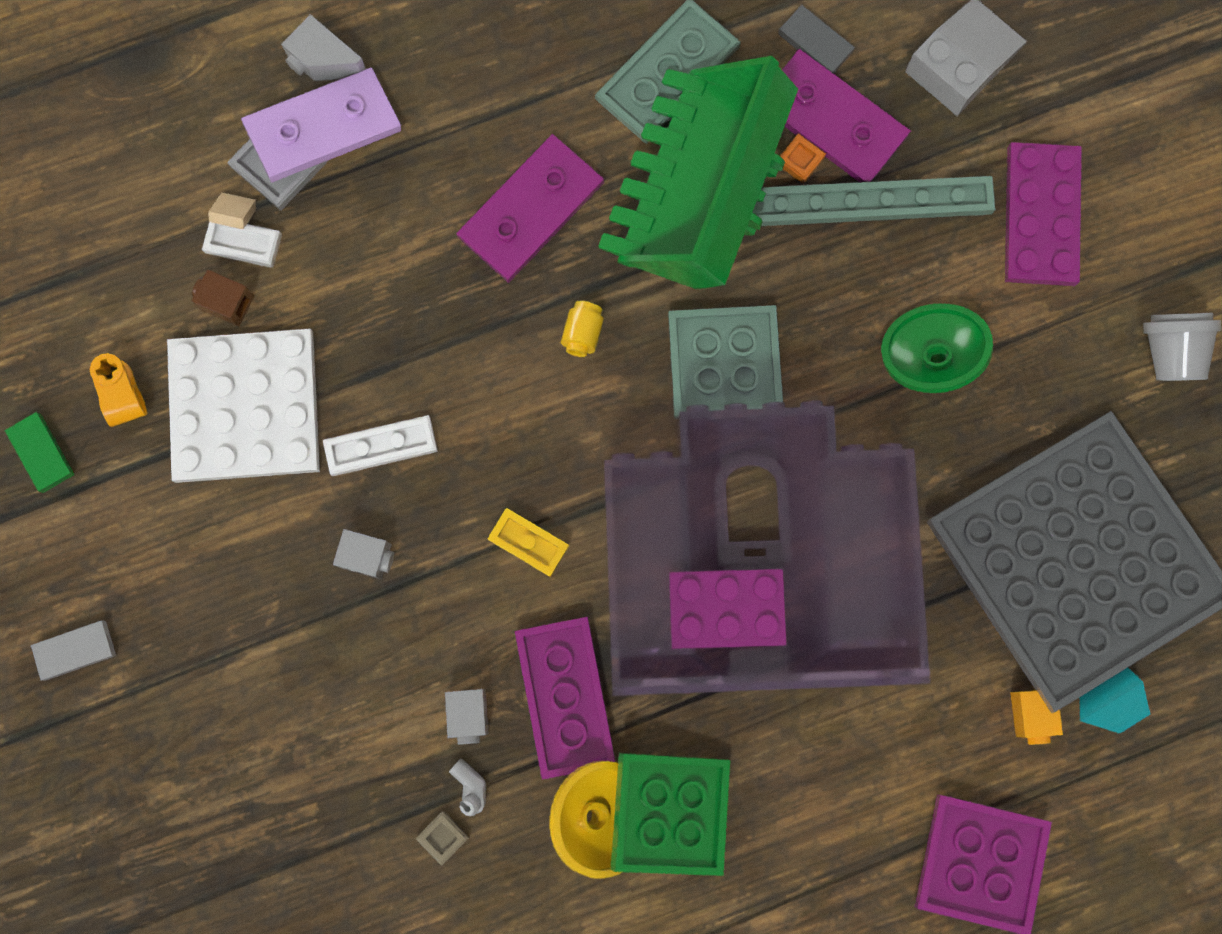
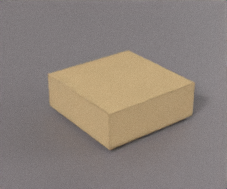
(232, 210)

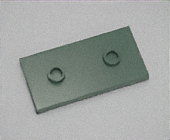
(682, 43)

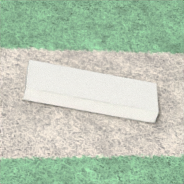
(380, 445)

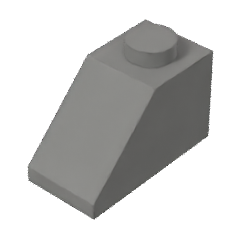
(320, 53)

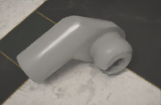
(473, 788)

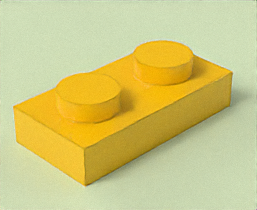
(528, 542)

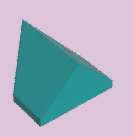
(1115, 703)

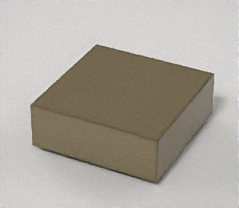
(442, 837)

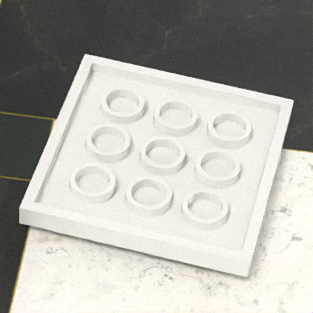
(242, 405)

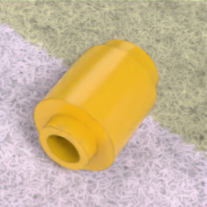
(582, 328)

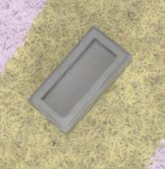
(73, 650)

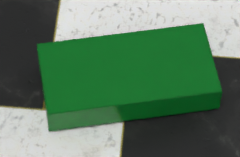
(39, 452)

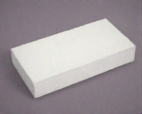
(249, 245)

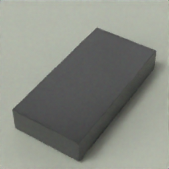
(816, 39)

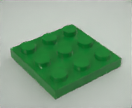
(670, 815)

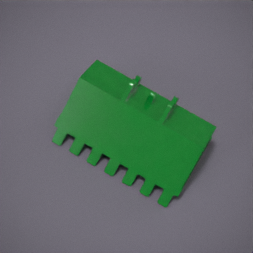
(705, 171)

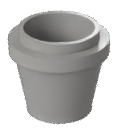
(1182, 345)

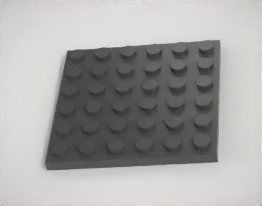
(1081, 561)

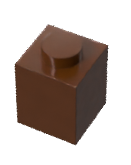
(222, 297)

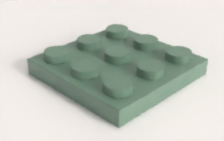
(724, 357)

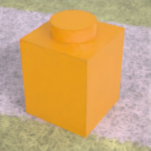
(1034, 718)

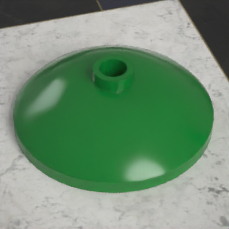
(934, 335)

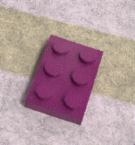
(727, 609)

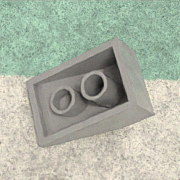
(964, 55)

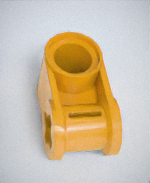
(117, 396)

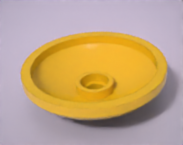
(579, 843)

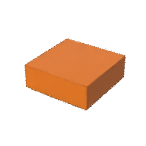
(802, 158)

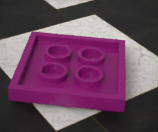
(983, 865)

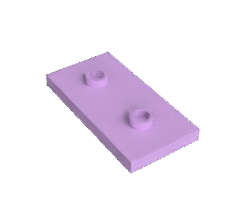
(321, 124)

